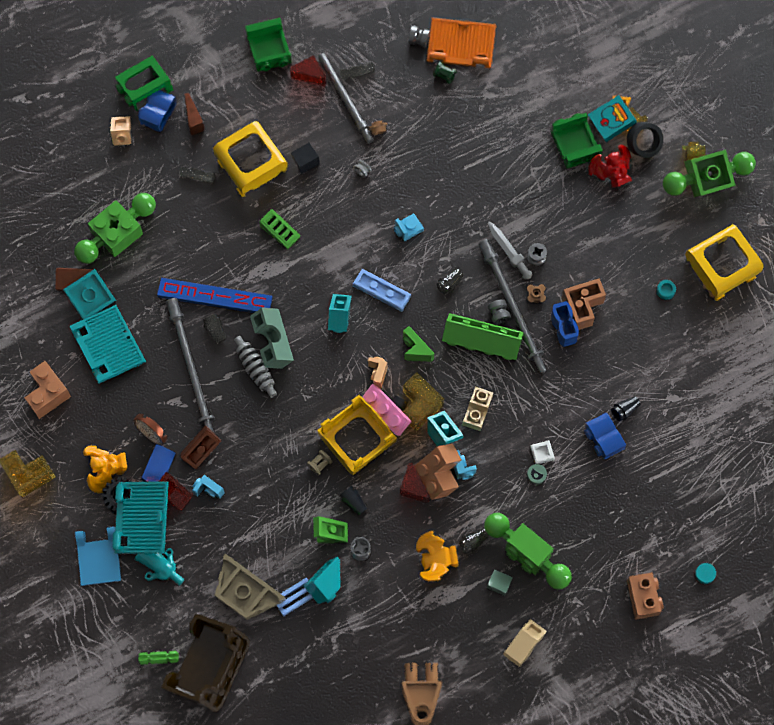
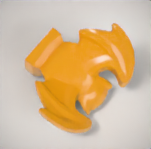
(105, 466)
(438, 557)

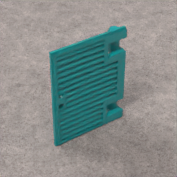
(107, 344)
(141, 517)

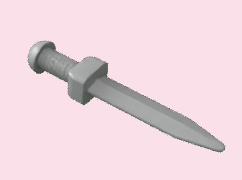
(516, 260)

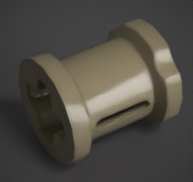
(325, 461)

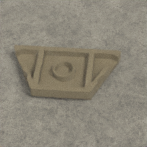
(244, 590)

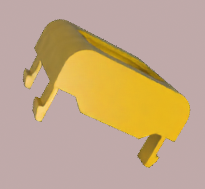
(260, 175)
(712, 281)
(361, 409)

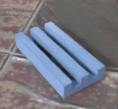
(280, 606)

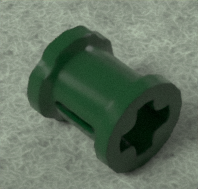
(444, 72)

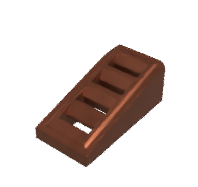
(194, 120)

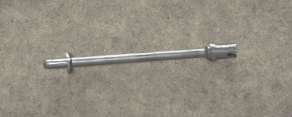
(491, 259)
(176, 318)

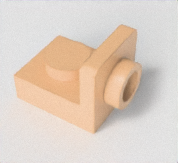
(121, 130)
(380, 370)

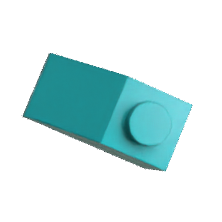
(339, 313)
(442, 429)
(325, 582)

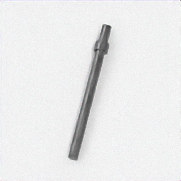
(361, 125)

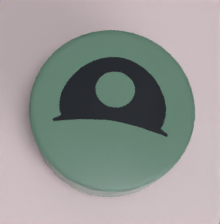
(537, 474)

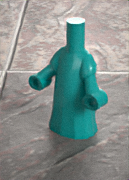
(163, 567)

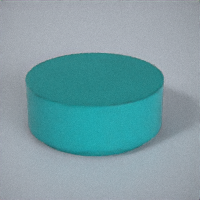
(666, 289)
(705, 573)

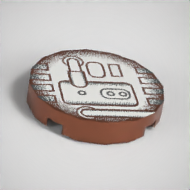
(150, 429)

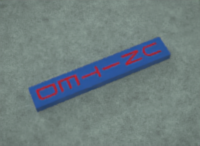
(213, 296)

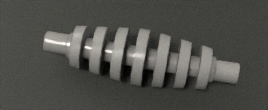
(255, 366)

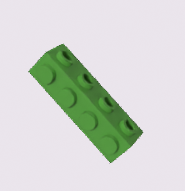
(482, 336)

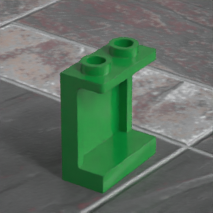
(268, 45)
(575, 140)

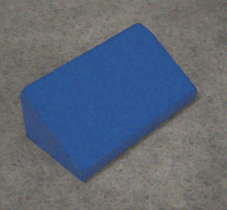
(158, 464)

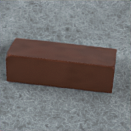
(67, 276)
(200, 447)

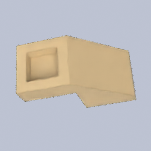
(524, 643)

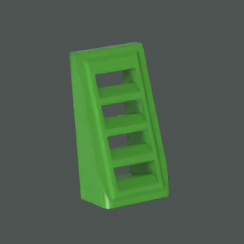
(272, 215)

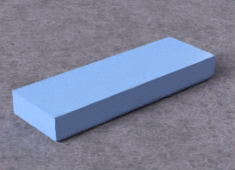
(382, 290)

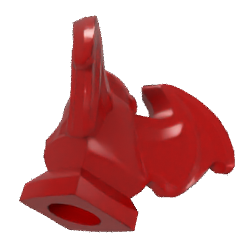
(614, 169)

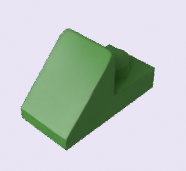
(419, 349)
(330, 530)

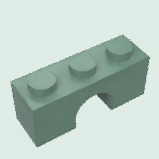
(269, 323)

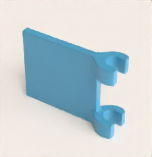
(97, 559)

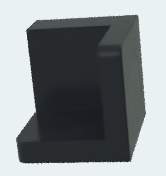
(305, 158)

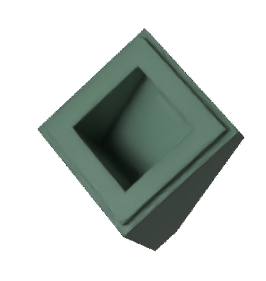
(499, 582)

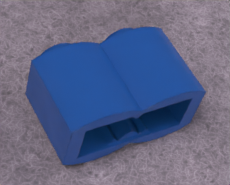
(157, 110)
(566, 326)
(605, 436)

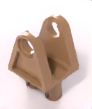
(421, 695)

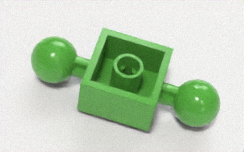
(698, 177)
(104, 229)
(528, 550)

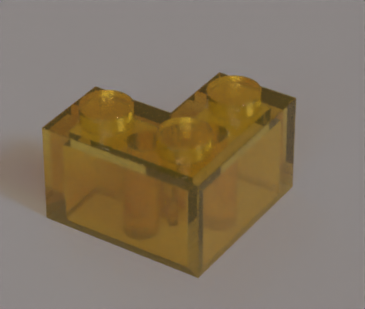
(424, 399)
(26, 477)

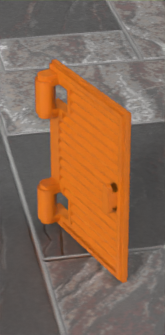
(461, 43)

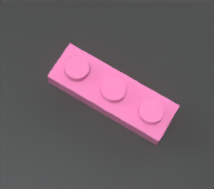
(386, 409)

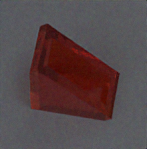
(309, 71)
(413, 486)
(177, 494)

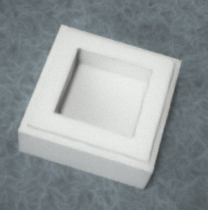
(542, 452)

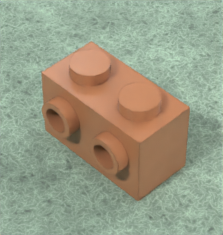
(644, 595)

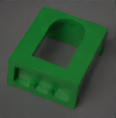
(134, 96)

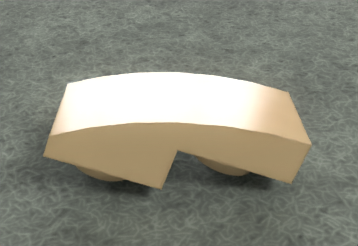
(477, 408)

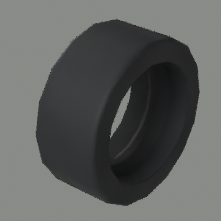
(656, 146)

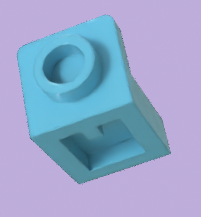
(408, 227)
(464, 473)
(212, 488)

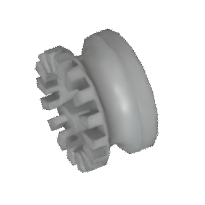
(362, 168)

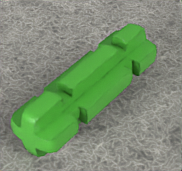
(158, 657)

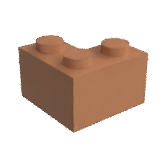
(581, 300)
(49, 393)
(436, 472)

